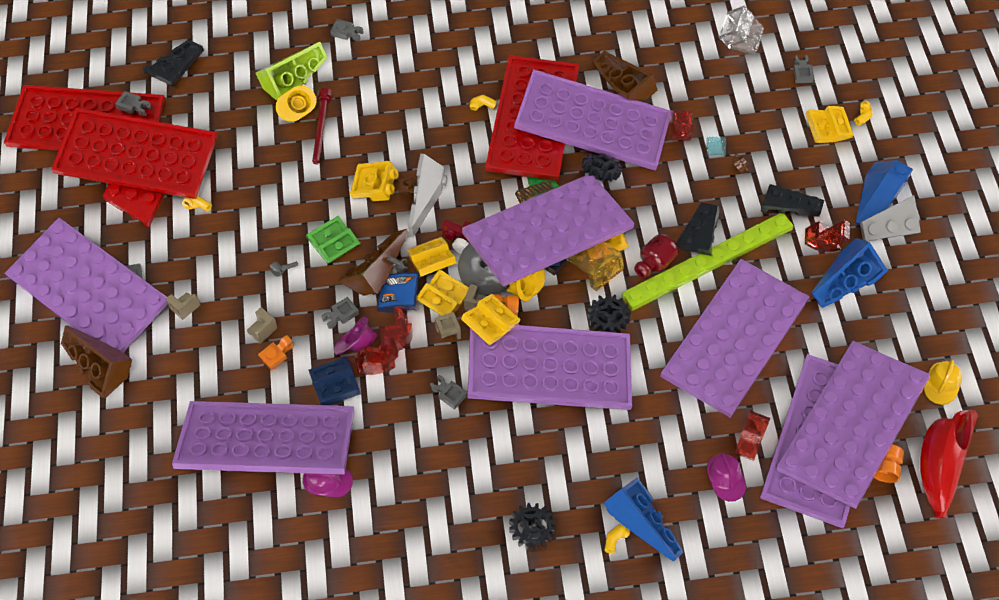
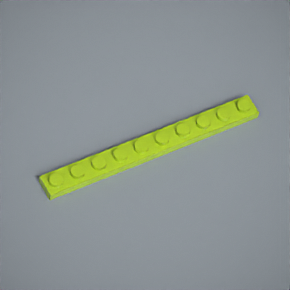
(702, 264)

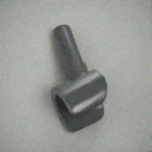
(400, 265)
(277, 270)

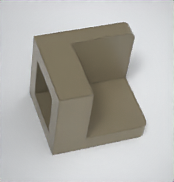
(472, 297)
(184, 305)
(448, 325)
(263, 326)

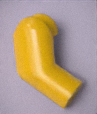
(480, 101)
(865, 113)
(190, 203)
(614, 535)

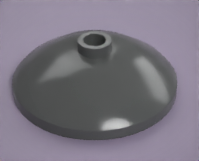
(472, 273)

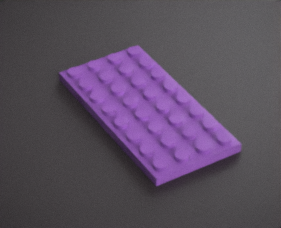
(593, 119)
(547, 229)
(87, 286)
(735, 337)
(552, 367)
(853, 424)
(265, 437)
(784, 489)

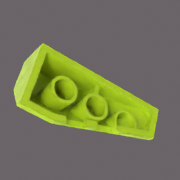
(291, 71)

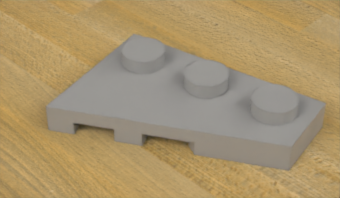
(893, 222)

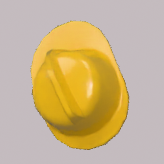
(296, 103)
(528, 286)
(943, 382)

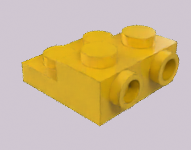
(374, 181)

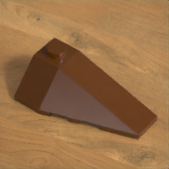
(625, 77)
(375, 270)
(100, 362)

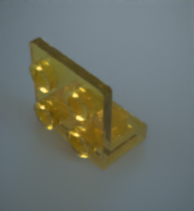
(600, 263)

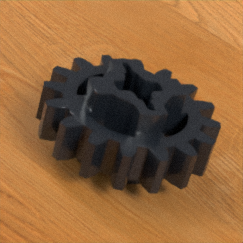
(601, 167)
(600, 312)
(526, 520)

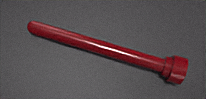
(324, 97)

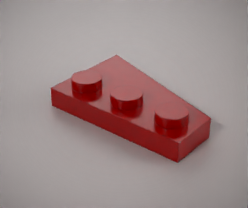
(136, 202)

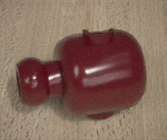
(656, 255)

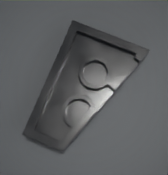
(174, 65)
(788, 200)
(700, 230)

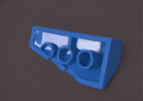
(881, 187)
(852, 270)
(634, 510)

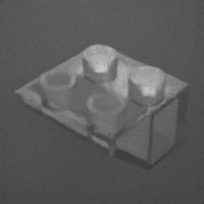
(741, 31)

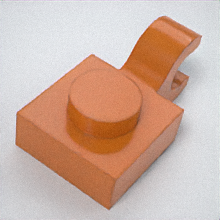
(275, 354)

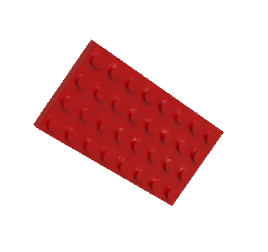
(46, 112)
(517, 150)
(135, 153)

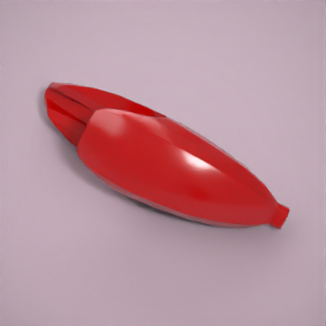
(943, 458)

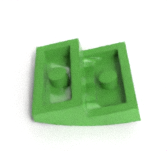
(332, 239)

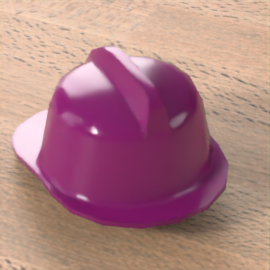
(356, 338)
(726, 477)
(328, 484)

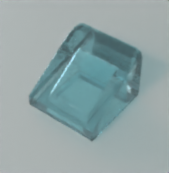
(716, 145)

